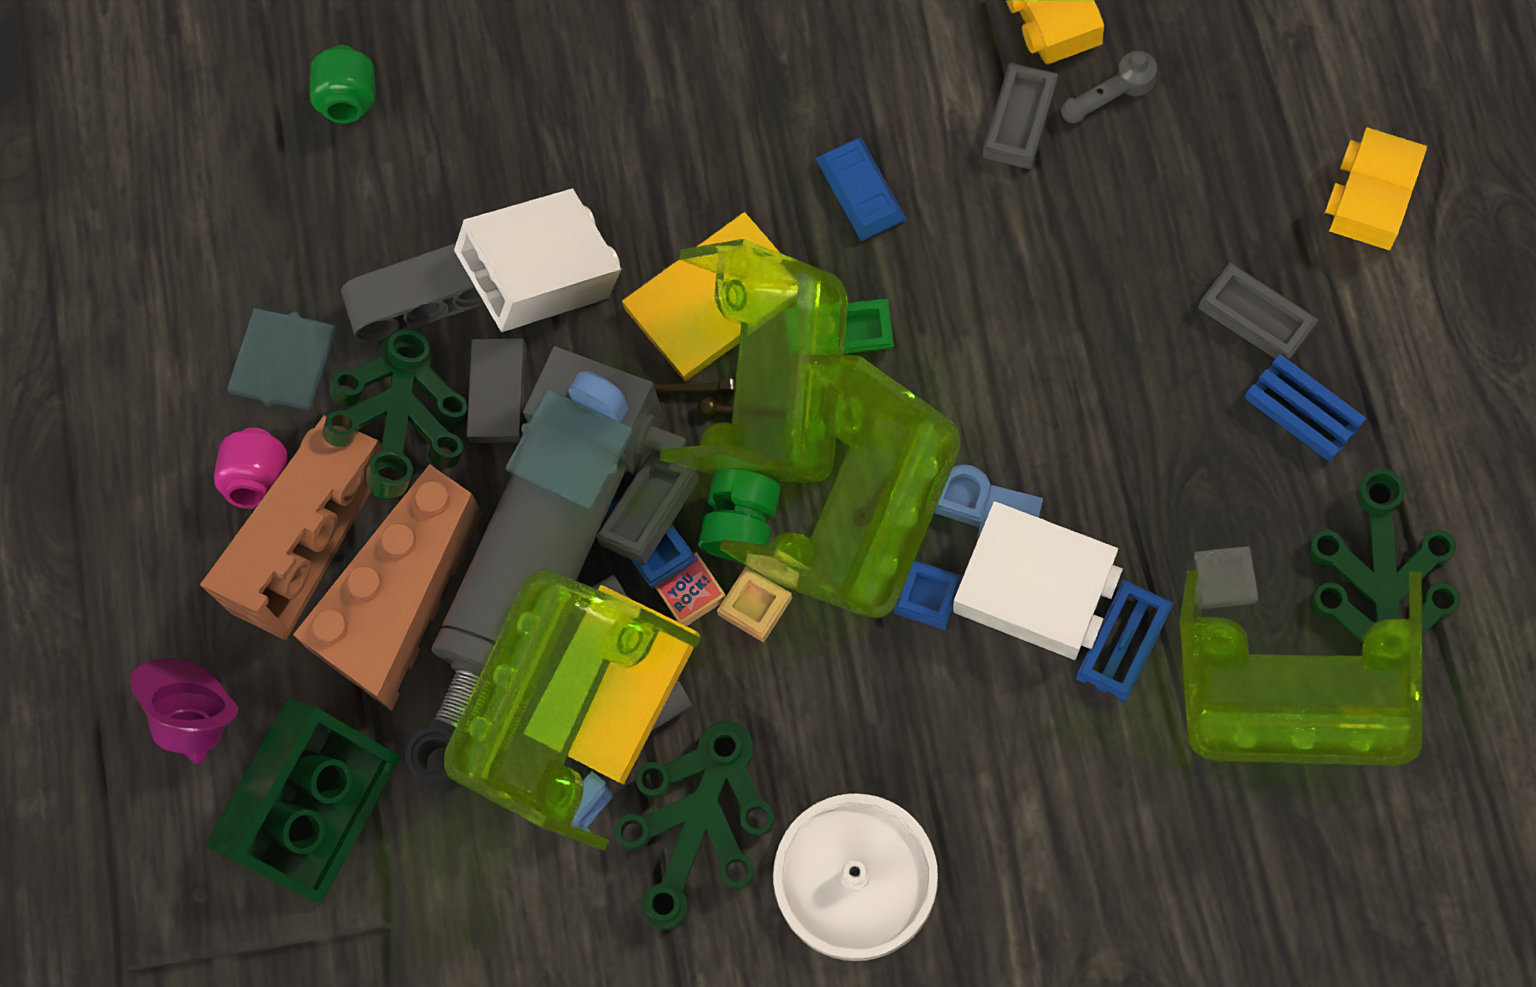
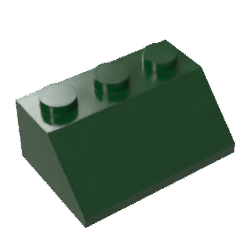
(303, 800)

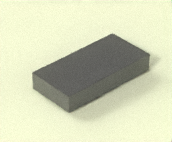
(1020, 116)
(1257, 313)
(496, 390)
(647, 509)

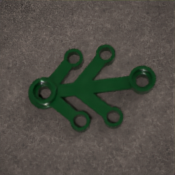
(406, 359)
(1383, 583)
(699, 814)

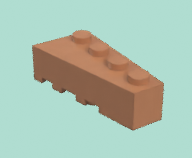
(293, 533)
(393, 587)

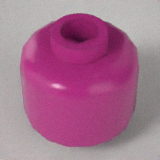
(248, 466)

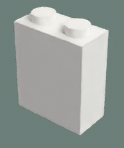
(537, 259)
(1037, 581)

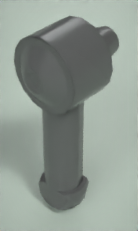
(1135, 78)

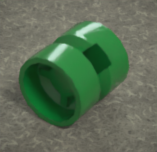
(740, 508)

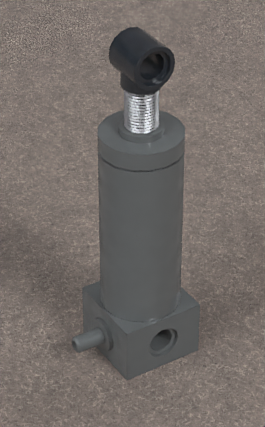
(527, 535)

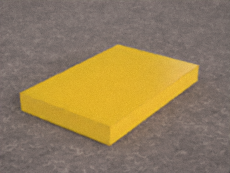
(681, 311)
(629, 704)

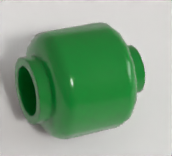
(342, 84)

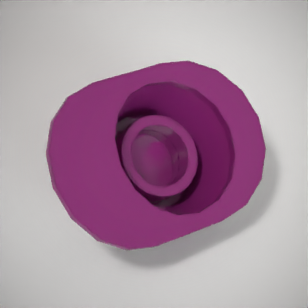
(183, 705)

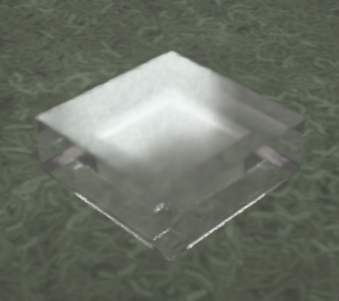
(1226, 577)

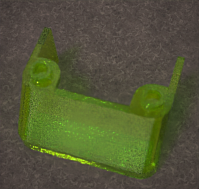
(778, 403)
(891, 472)
(539, 692)
(1302, 704)

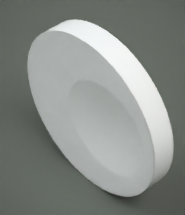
(855, 877)

